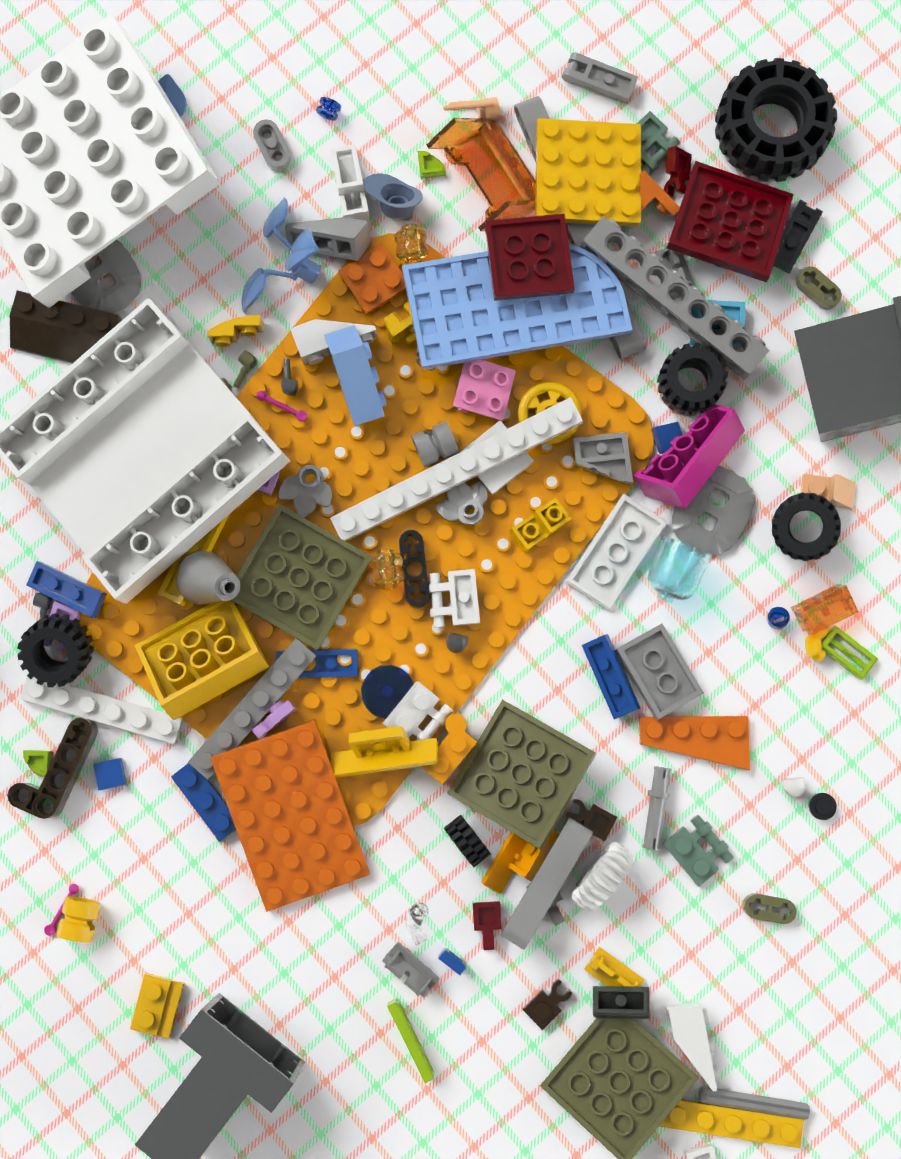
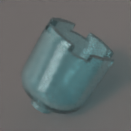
(676, 570)

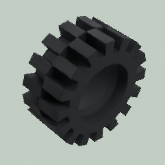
(467, 841)

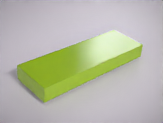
(411, 1040)

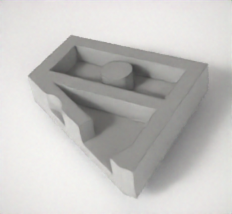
(605, 455)

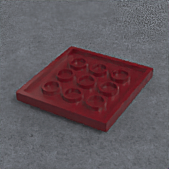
(730, 221)

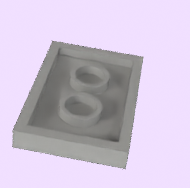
(659, 671)

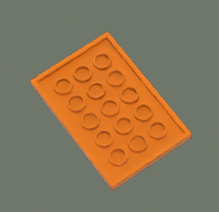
(290, 815)

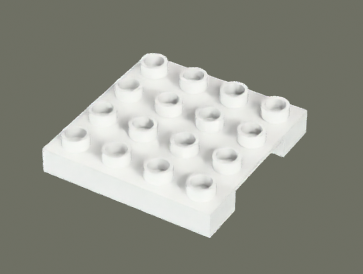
(88, 158)
(138, 450)

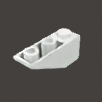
(312, 342)
(688, 1029)

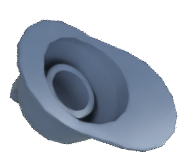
(395, 196)

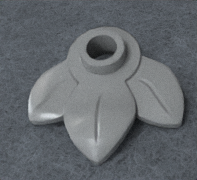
(306, 494)
(460, 500)

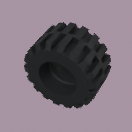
(701, 360)
(806, 550)
(40, 664)

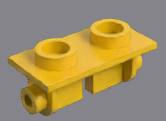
(612, 971)

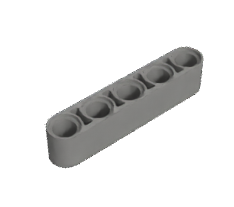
(546, 883)

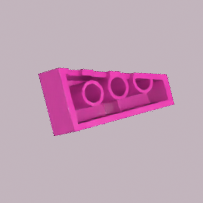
(692, 458)

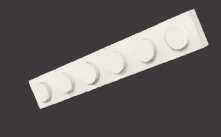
(103, 709)

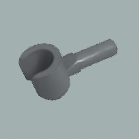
(288, 386)
(44, 602)

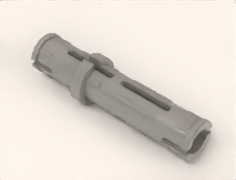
(657, 804)

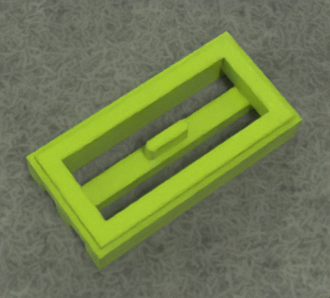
(854, 644)

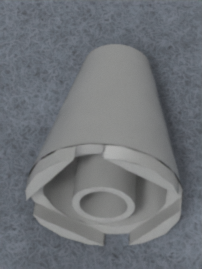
(206, 579)

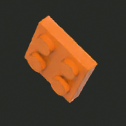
(373, 279)

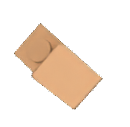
(835, 489)

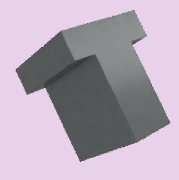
(854, 371)
(234, 1062)

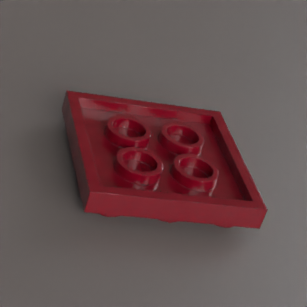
(529, 257)

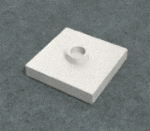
(502, 474)

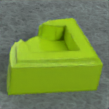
(430, 165)
(38, 761)

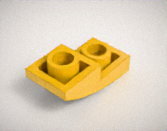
(228, 331)
(540, 524)

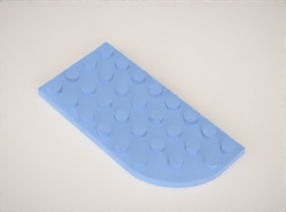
(462, 323)

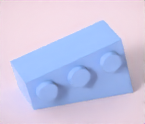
(355, 375)

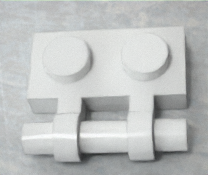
(463, 598)
(414, 708)

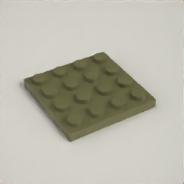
(300, 577)
(522, 774)
(619, 1083)

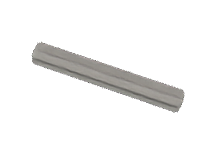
(754, 1103)

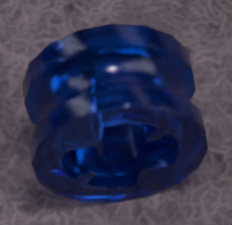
(328, 108)

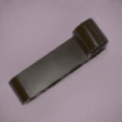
(59, 764)

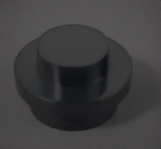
(822, 806)

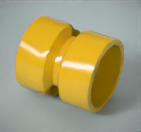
(78, 919)

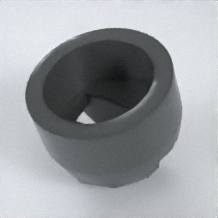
(456, 642)

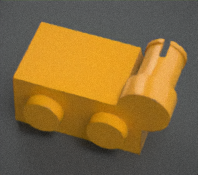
(451, 749)

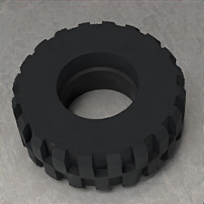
(787, 86)

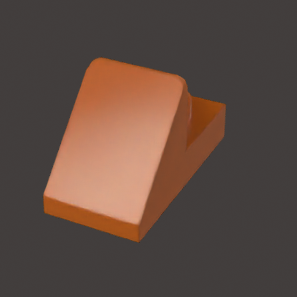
(651, 190)

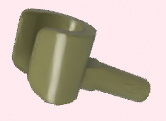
(248, 362)

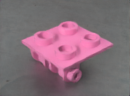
(484, 389)

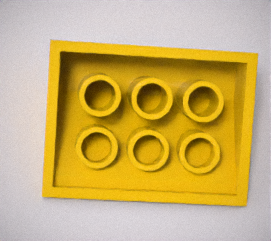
(200, 657)

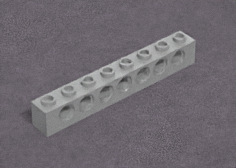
(677, 312)

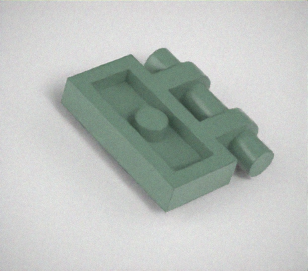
(652, 134)
(691, 855)

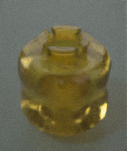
(411, 243)
(387, 569)

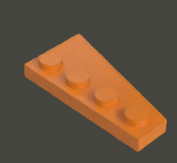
(703, 737)

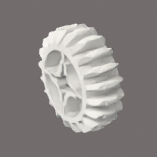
(602, 877)

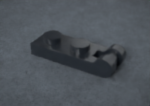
(796, 236)

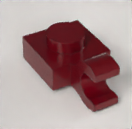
(679, 167)
(486, 919)

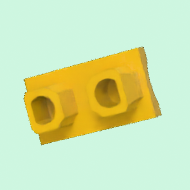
(398, 328)

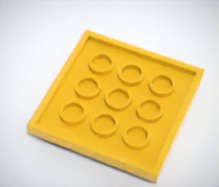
(588, 171)

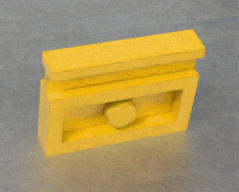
(157, 1005)

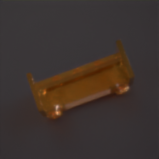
(492, 163)

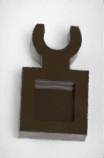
(595, 819)
(544, 1007)

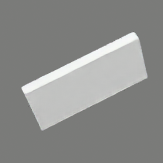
(616, 552)

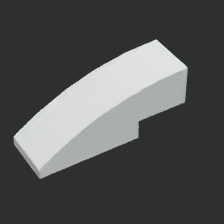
(350, 183)

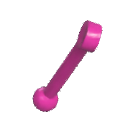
(301, 415)
(51, 928)

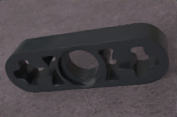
(419, 548)

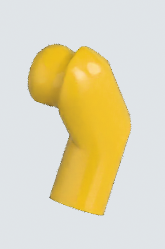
(814, 647)

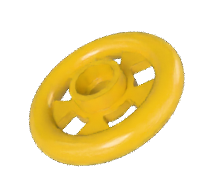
(555, 391)

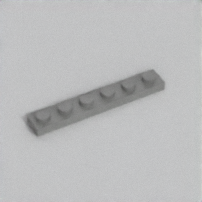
(254, 706)

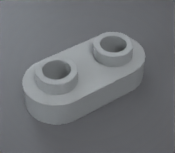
(272, 146)

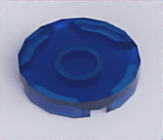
(385, 689)

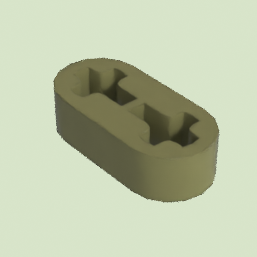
(818, 288)
(768, 915)

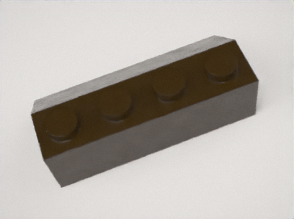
(59, 331)

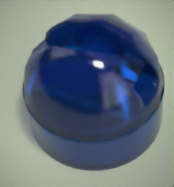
(777, 613)

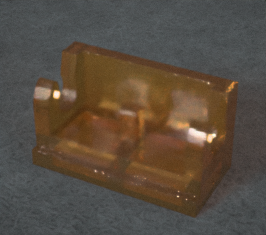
(825, 609)

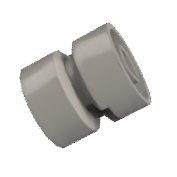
(435, 444)

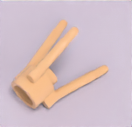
(485, 108)

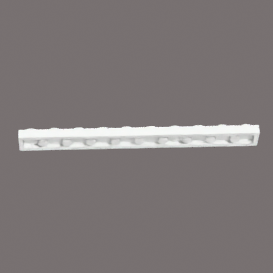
(457, 469)

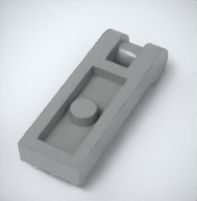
(600, 77)

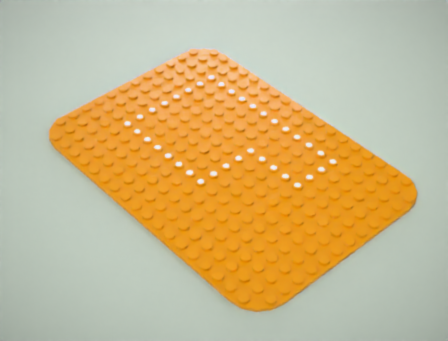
(365, 462)

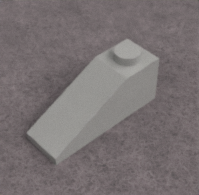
(335, 236)

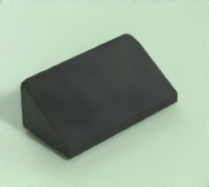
(621, 1002)

